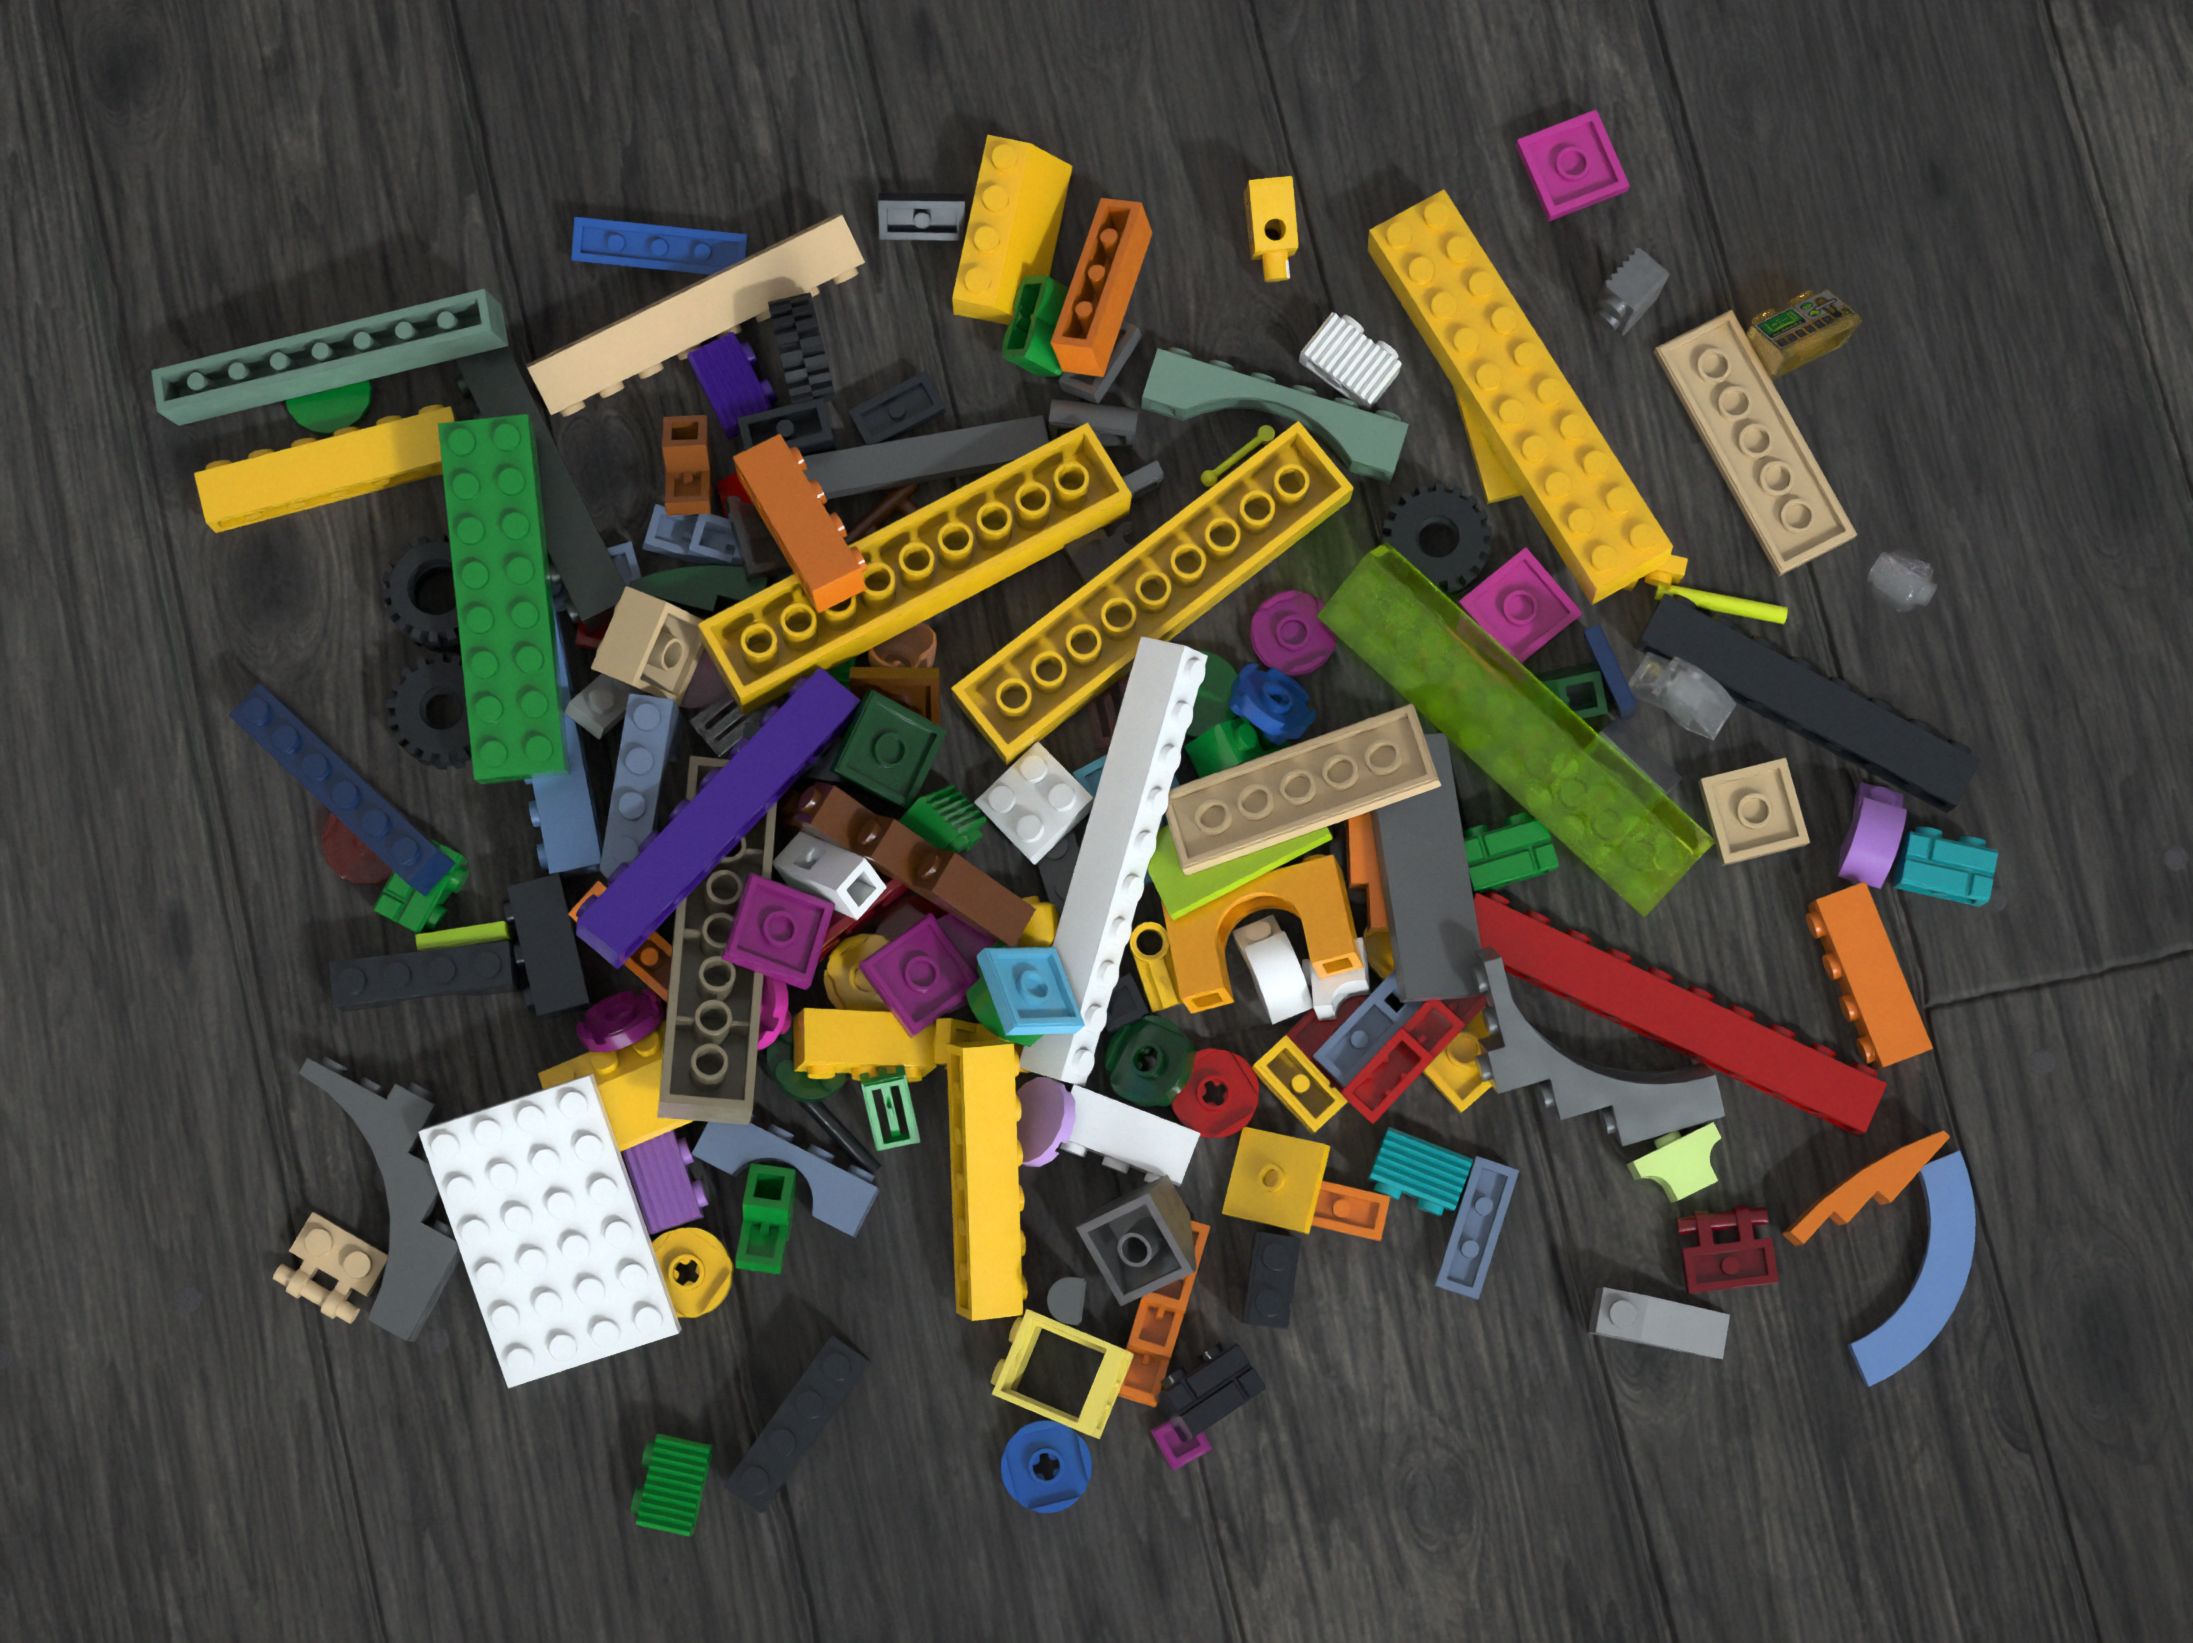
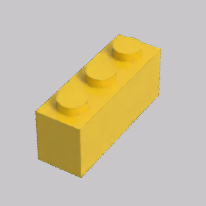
(858, 1044)

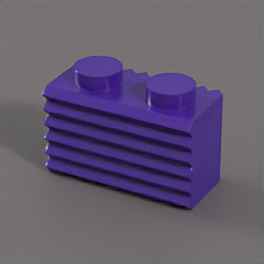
(730, 382)

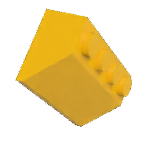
(1009, 227)
(627, 1085)

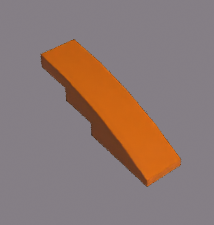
(1879, 1179)
(1157, 1330)

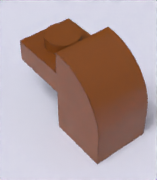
(687, 465)

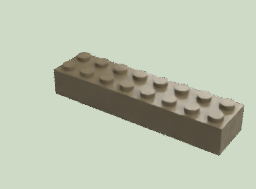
(710, 1001)

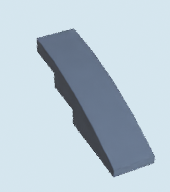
(694, 539)

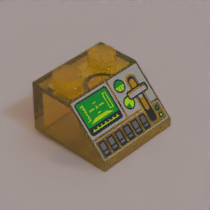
(1801, 332)

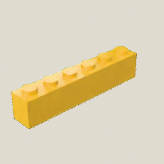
(322, 470)
(986, 1179)

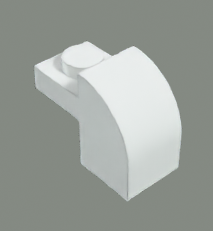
(1273, 969)

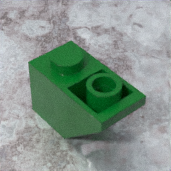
(1229, 746)

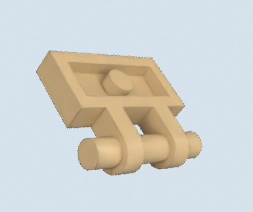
(340, 1255)

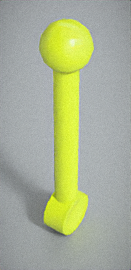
(1264, 435)

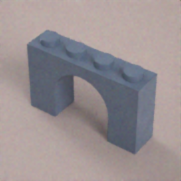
(648, 742)

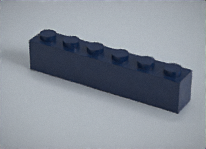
(342, 789)

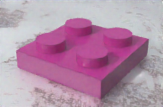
(1572, 165)
(1521, 606)

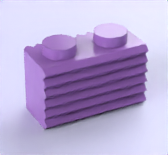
(665, 1183)

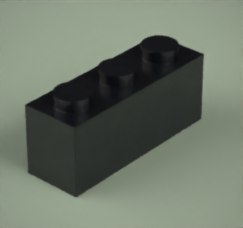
(548, 947)

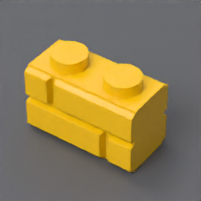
(1299, 1085)

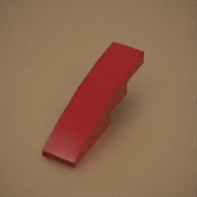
(1409, 1054)

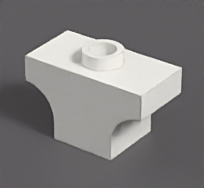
(1334, 990)

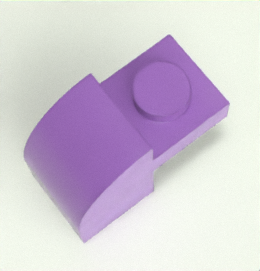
(1873, 835)

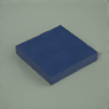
(1611, 673)

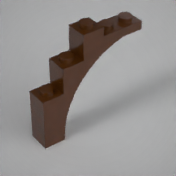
(906, 858)

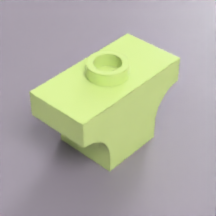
(1679, 1162)

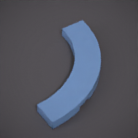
(1939, 1278)

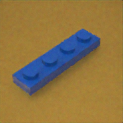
(656, 246)

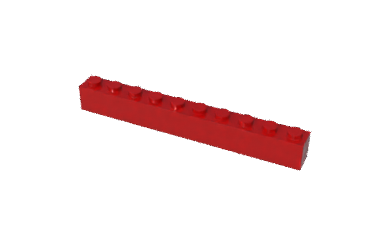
(1679, 1017)

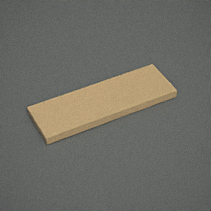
(1755, 443)
(1300, 789)

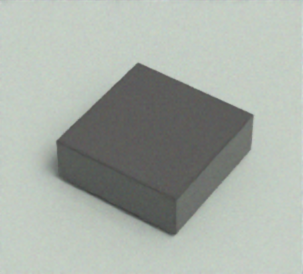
(1144, 480)

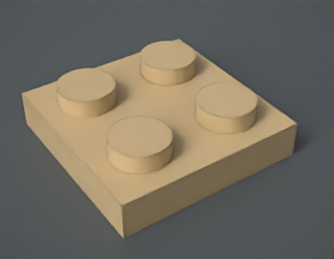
(1753, 811)

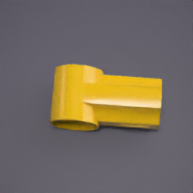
(1156, 970)

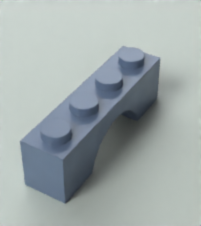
(838, 1196)

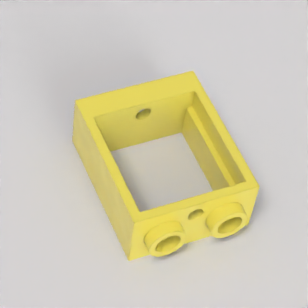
(1103, 1390)

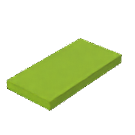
(1186, 893)

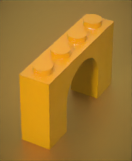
(1309, 890)

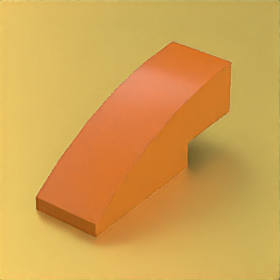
(1364, 869)

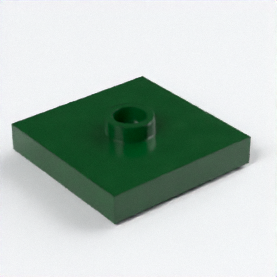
(888, 750)

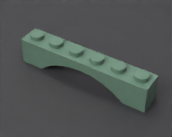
(1188, 387)

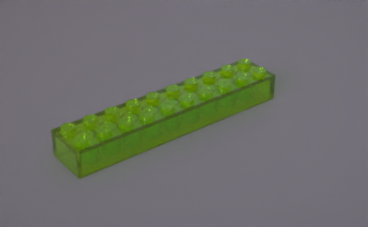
(1515, 728)

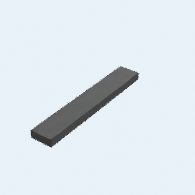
(925, 457)

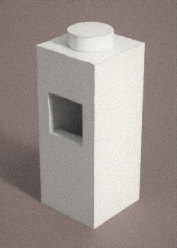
(829, 874)

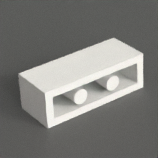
(1129, 1137)

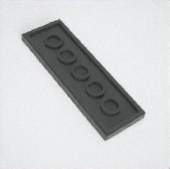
(1428, 889)

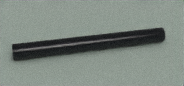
(836, 1131)

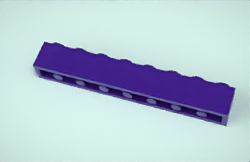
(716, 818)

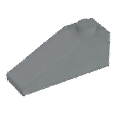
(1658, 1322)

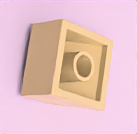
(650, 646)

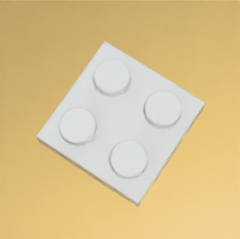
(1036, 802)

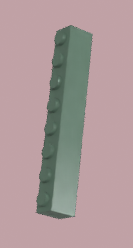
(330, 357)

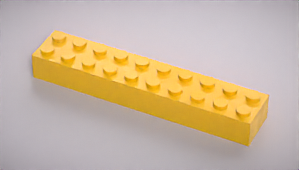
(1519, 397)
(921, 567)
(1152, 592)

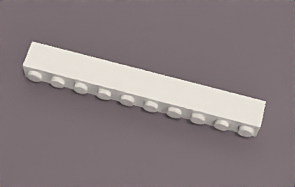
(1119, 846)

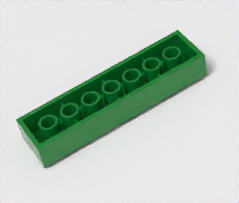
(504, 599)

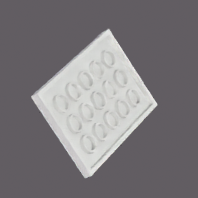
(550, 1230)

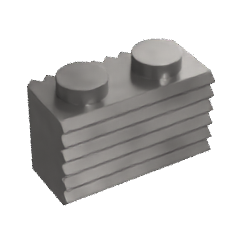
(1629, 292)

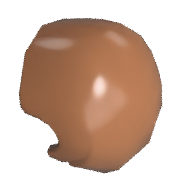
(908, 649)

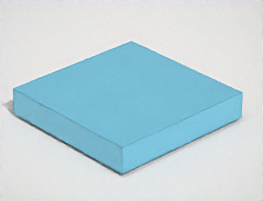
(1030, 990)

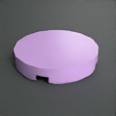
(1044, 1120)

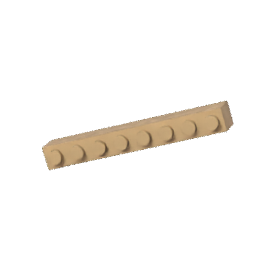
(695, 314)

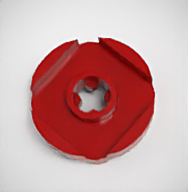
(1239, 1099)

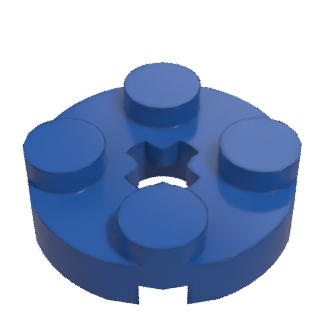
(1271, 703)
(1032, 1489)

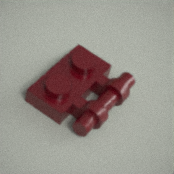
(1726, 1264)

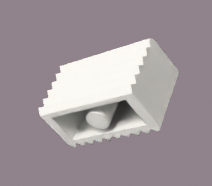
(1351, 360)

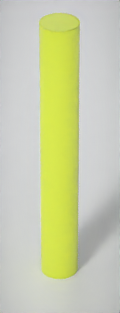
(1727, 604)

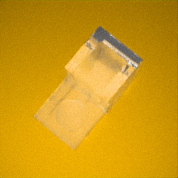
(1684, 692)

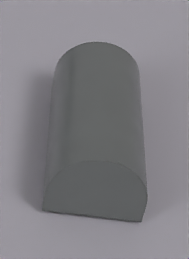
(1111, 424)
(1066, 1300)

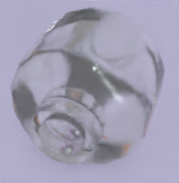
(1902, 580)

